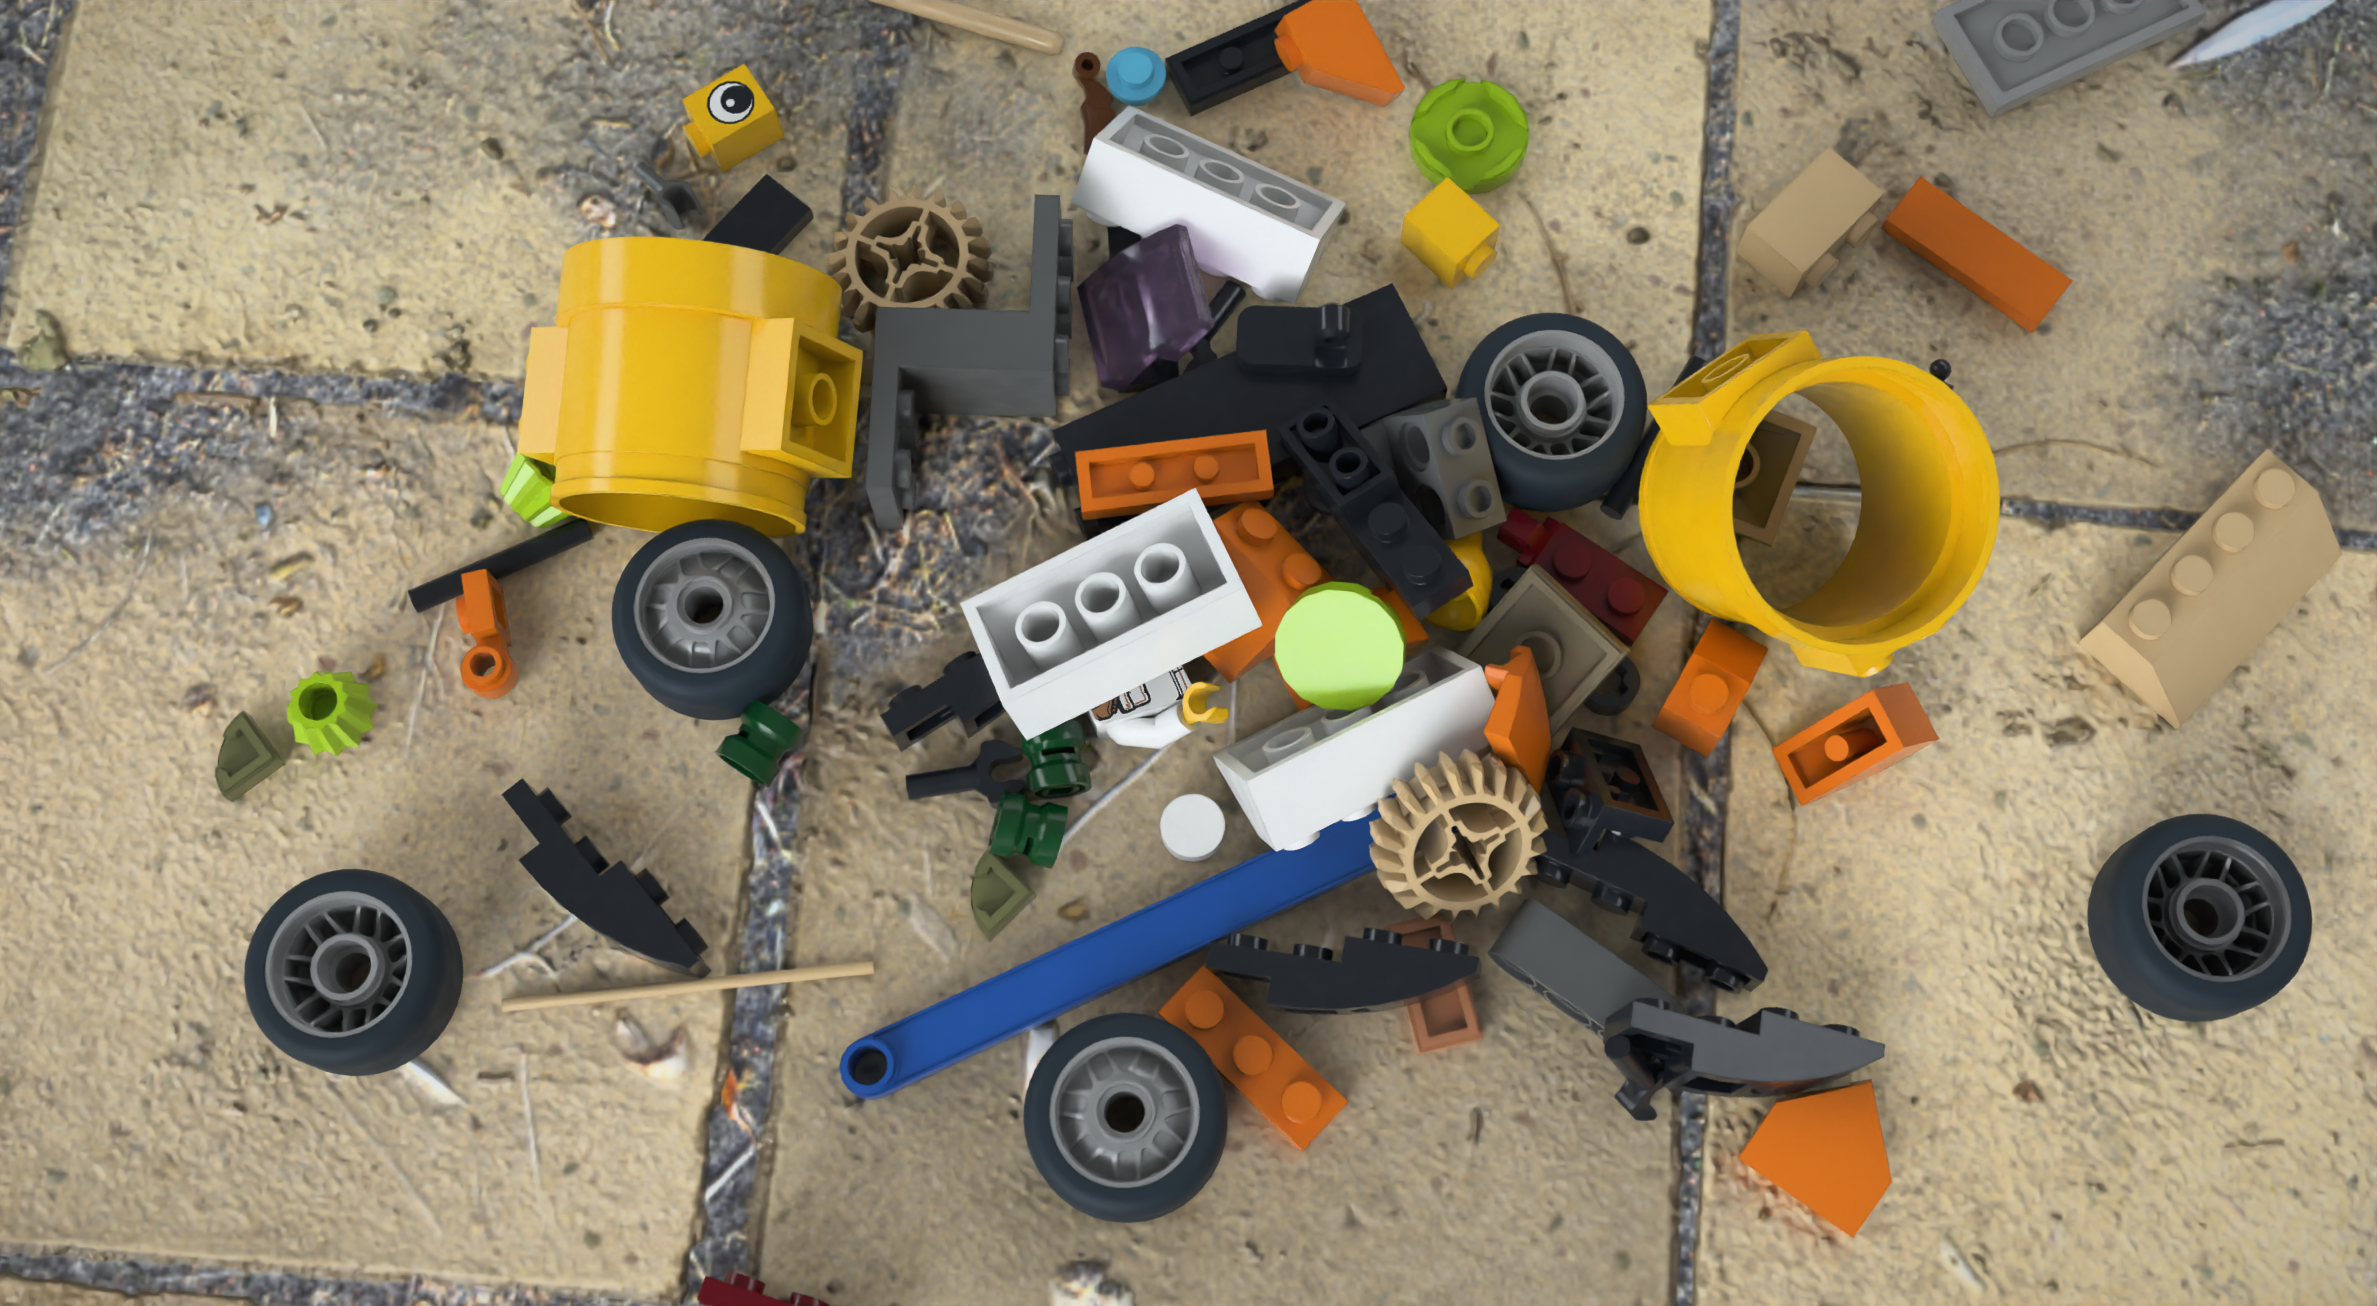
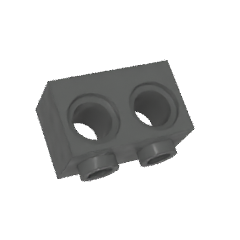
(1446, 466)

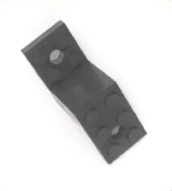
(969, 364)

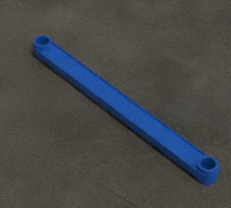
(1111, 957)

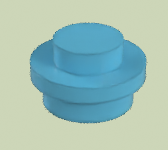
(1136, 76)

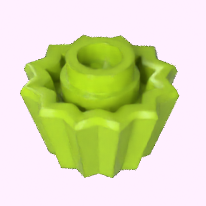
(528, 491)
(330, 711)

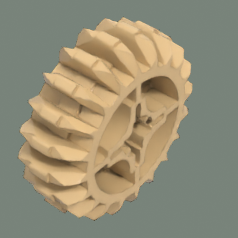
(919, 222)
(1495, 819)

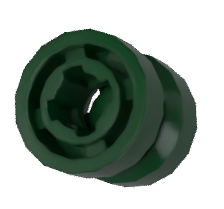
(760, 743)
(1057, 762)
(1027, 829)

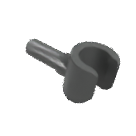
(673, 197)

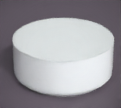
(1192, 827)

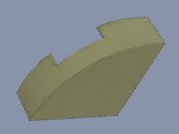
(244, 757)
(997, 895)

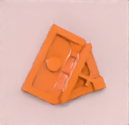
(1519, 719)
(1825, 1152)

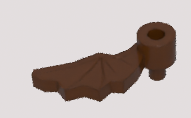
(1096, 108)

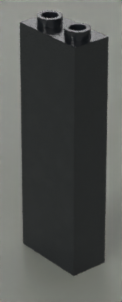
(1229, 400)

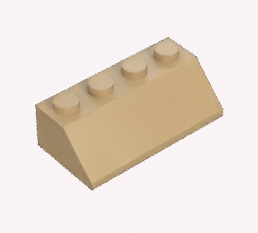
(2217, 590)

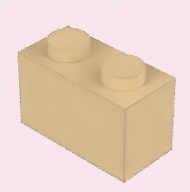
(1810, 222)

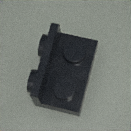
(1607, 786)

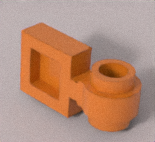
(485, 617)

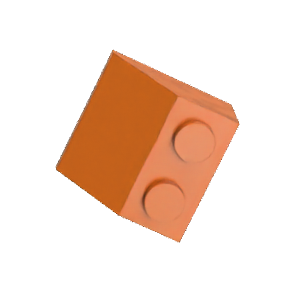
(1274, 575)

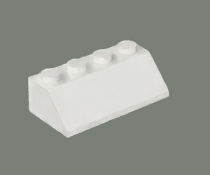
(1236, 211)
(1110, 614)
(1340, 762)

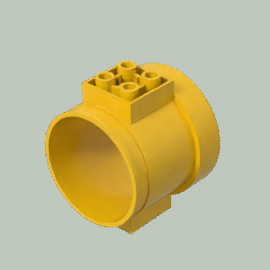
(690, 386)
(1923, 498)

